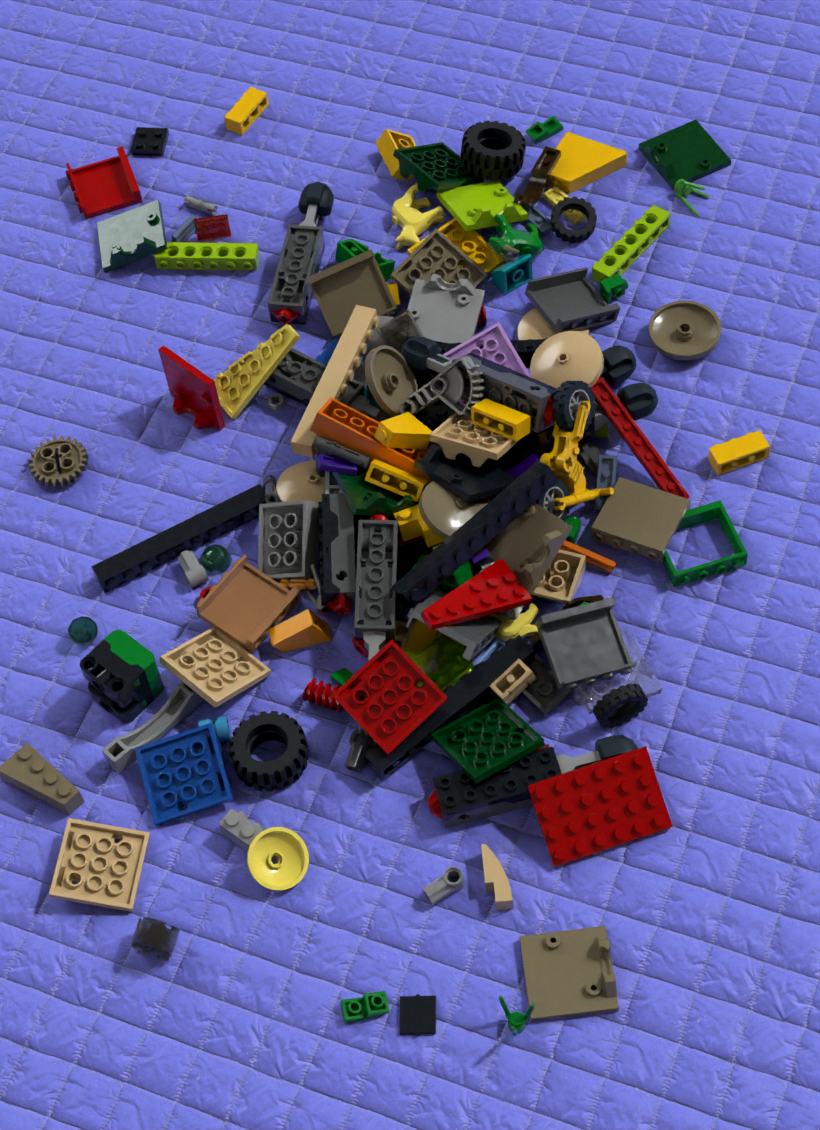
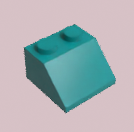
(513, 274)

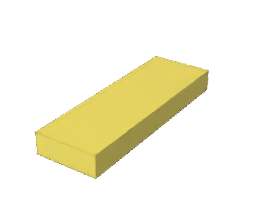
(554, 195)

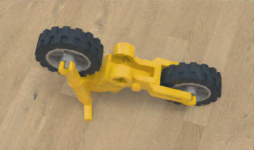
(573, 416)

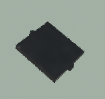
(417, 1015)

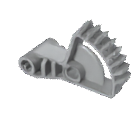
(453, 390)

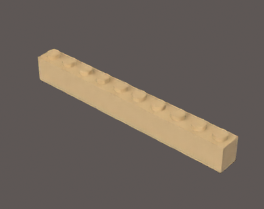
(336, 375)

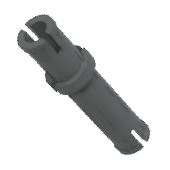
(349, 455)
(270, 489)

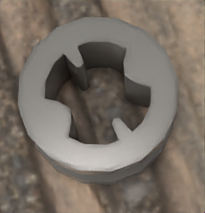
(276, 407)

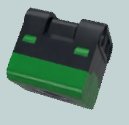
(122, 676)

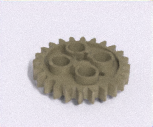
(45, 464)

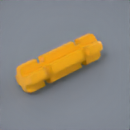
(299, 583)

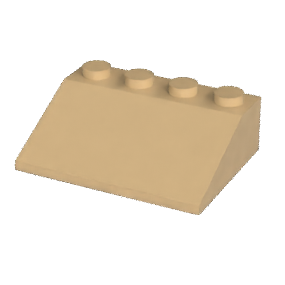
(562, 577)

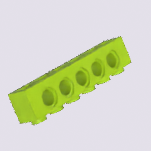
(632, 244)
(209, 256)

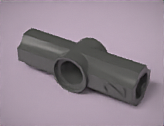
(588, 457)
(360, 743)

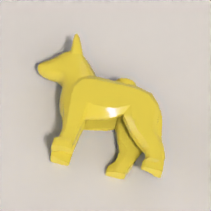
(412, 221)
(512, 628)

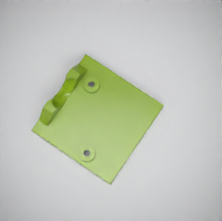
(478, 204)

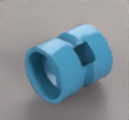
(221, 727)

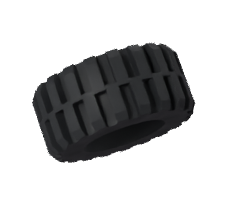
(493, 150)
(262, 729)

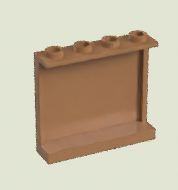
(246, 604)

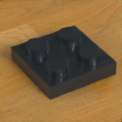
(149, 141)

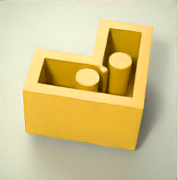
(412, 525)

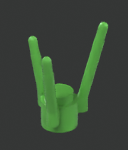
(684, 188)

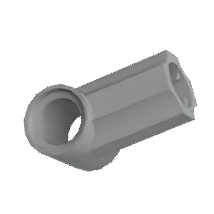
(193, 570)
(443, 887)

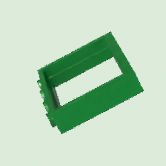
(697, 516)

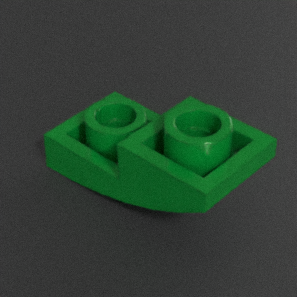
(365, 1007)

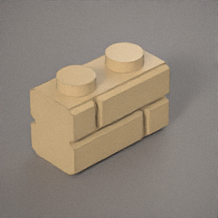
(512, 681)

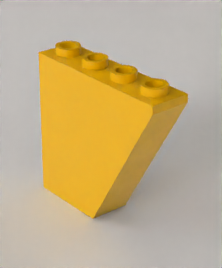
(584, 162)

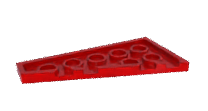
(482, 595)

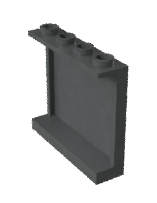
(570, 301)
(471, 633)
(584, 644)

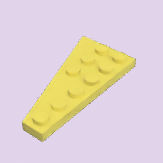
(250, 372)

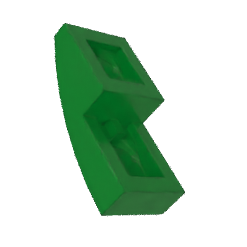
(545, 130)

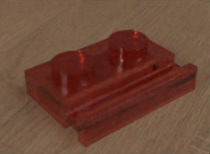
(212, 227)

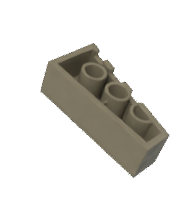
(35, 775)

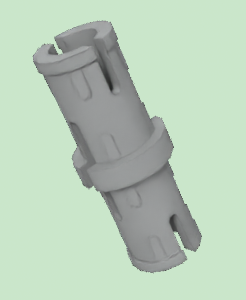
(200, 205)

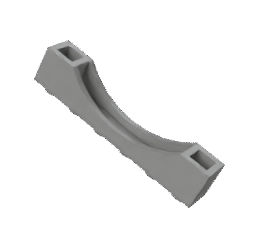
(121, 750)

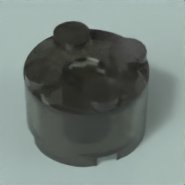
(154, 938)

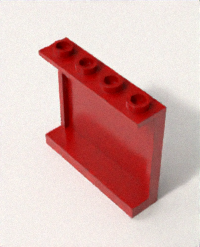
(104, 185)

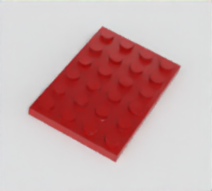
(599, 806)

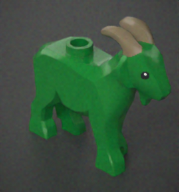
(515, 240)

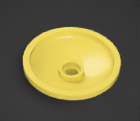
(290, 854)

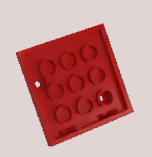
(192, 391)
(392, 699)

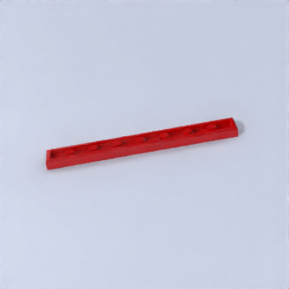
(636, 439)

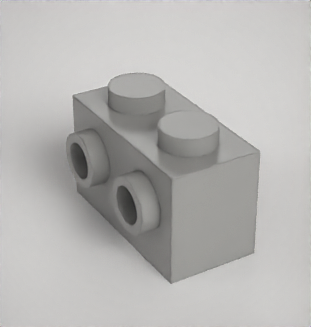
(239, 829)

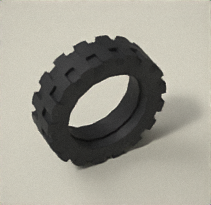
(573, 204)
(632, 701)

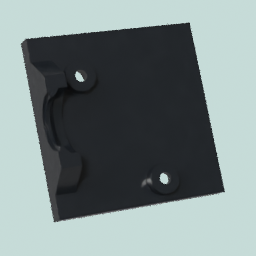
(461, 476)

